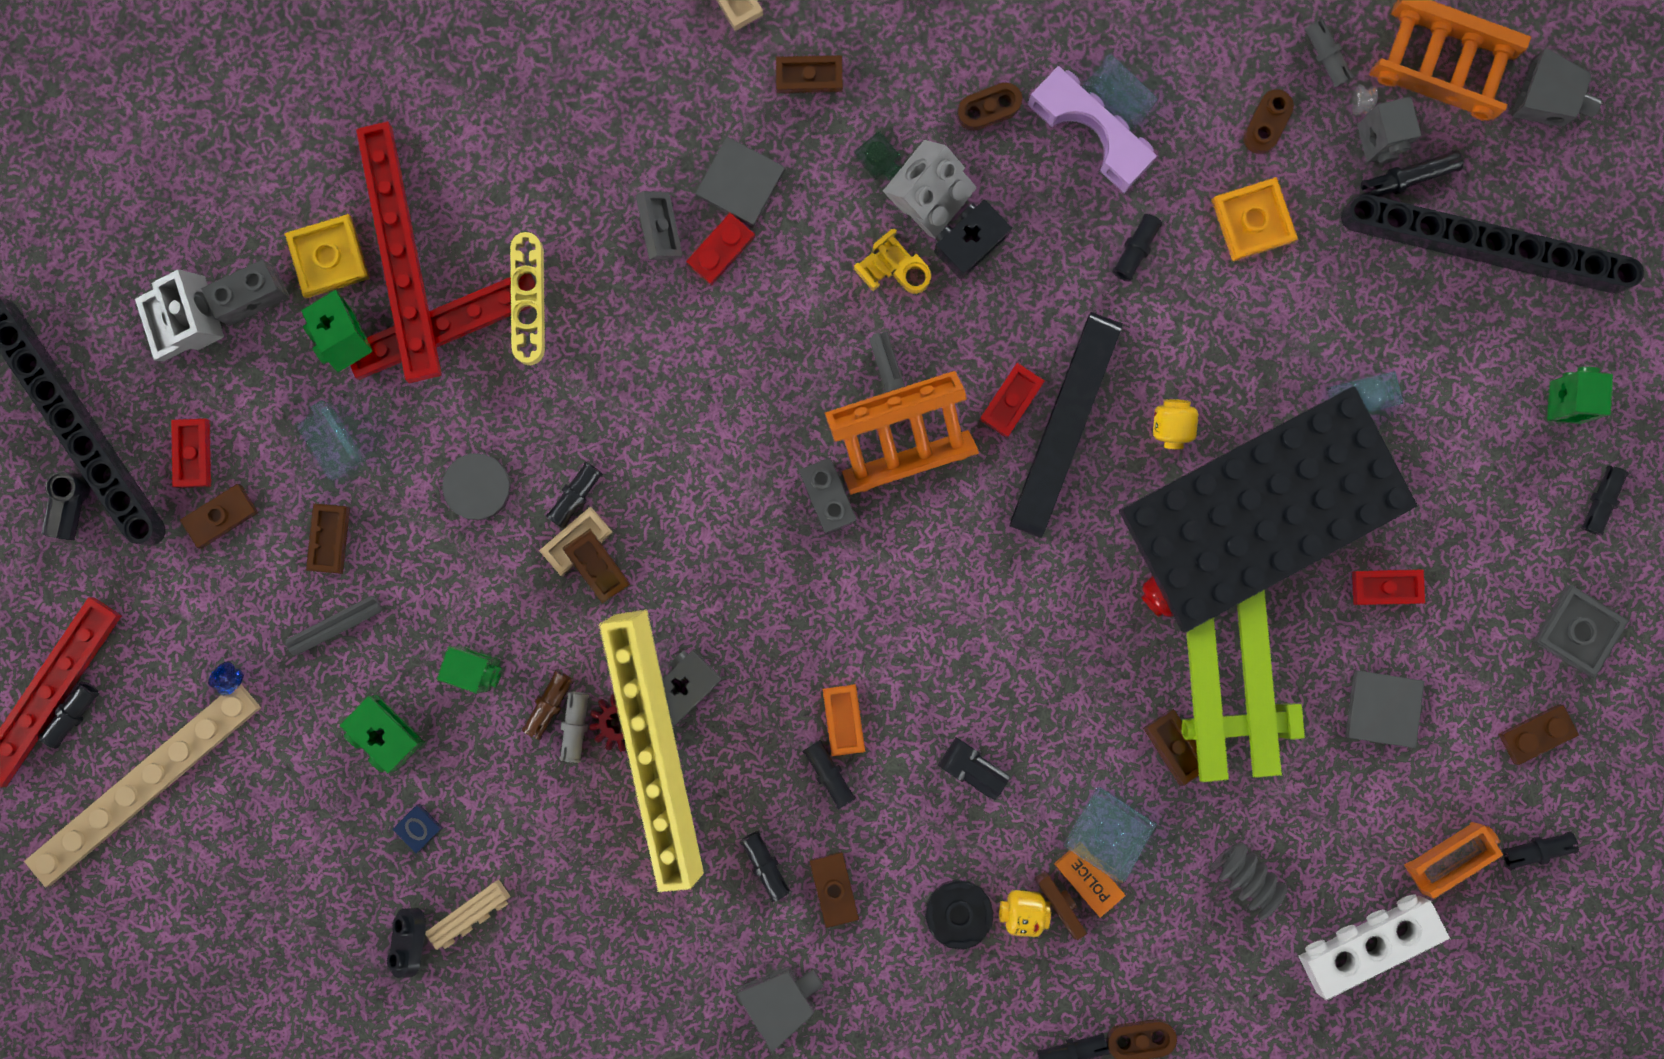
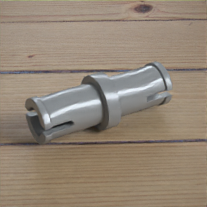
(574, 727)

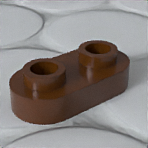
(988, 107)
(1269, 120)
(1140, 1040)

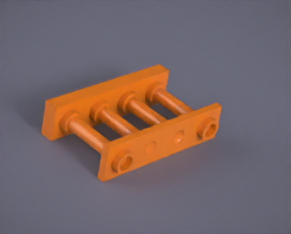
(1473, 33)
(893, 407)

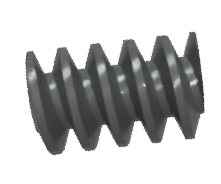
(1252, 878)

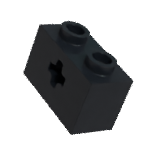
(963, 256)

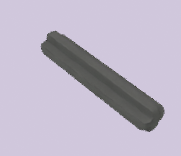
(333, 625)

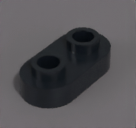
(406, 943)

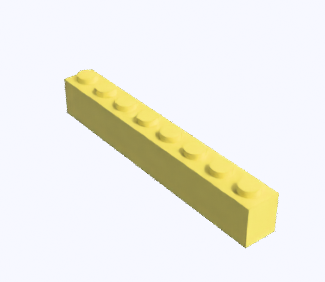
(652, 750)

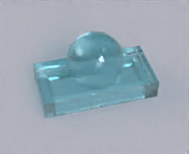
(1376, 391)

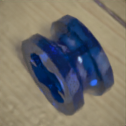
(225, 678)

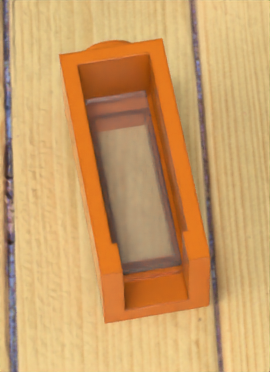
(1454, 859)

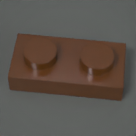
(809, 74)
(1538, 734)
(1177, 753)

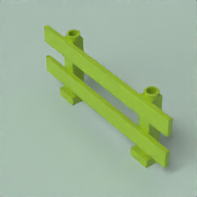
(1262, 722)

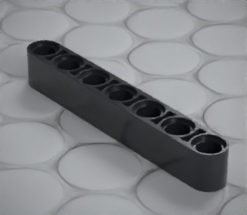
(1065, 425)

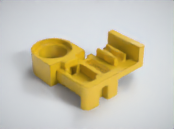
(889, 258)

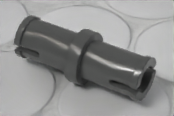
(1329, 53)

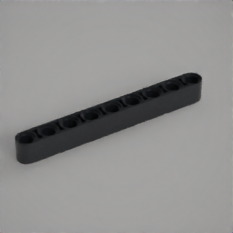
(1506, 242)
(83, 428)

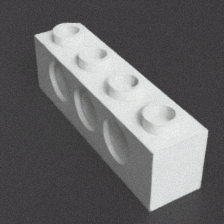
(1423, 933)

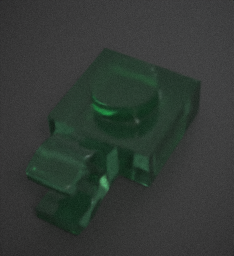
(879, 157)

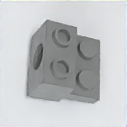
(930, 187)
(177, 315)

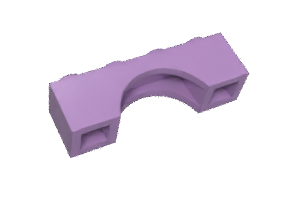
(1064, 100)

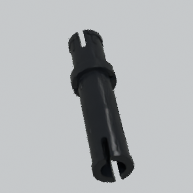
(1399, 179)

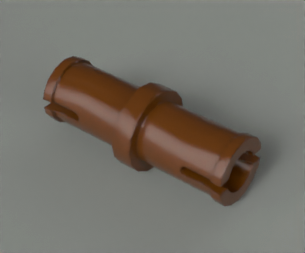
(547, 705)

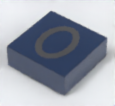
(417, 828)

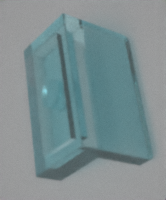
(1121, 92)
(330, 441)

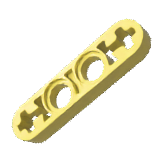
(531, 298)

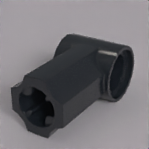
(64, 509)
(967, 765)

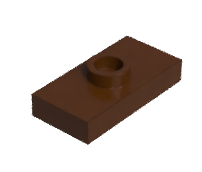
(219, 516)
(328, 538)
(596, 565)
(834, 889)
(1062, 904)

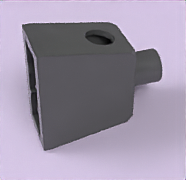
(1555, 91)
(780, 1003)

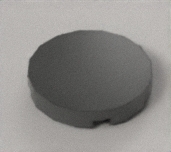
(476, 486)

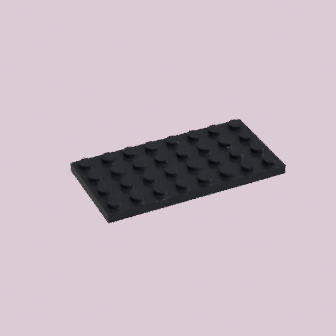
(1267, 509)

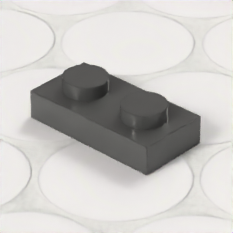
(659, 225)

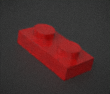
(720, 249)
(1011, 400)
(191, 453)
(1388, 587)

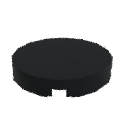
(953, 904)

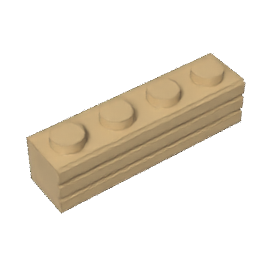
(472, 911)

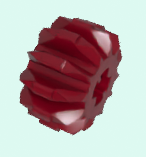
(604, 724)

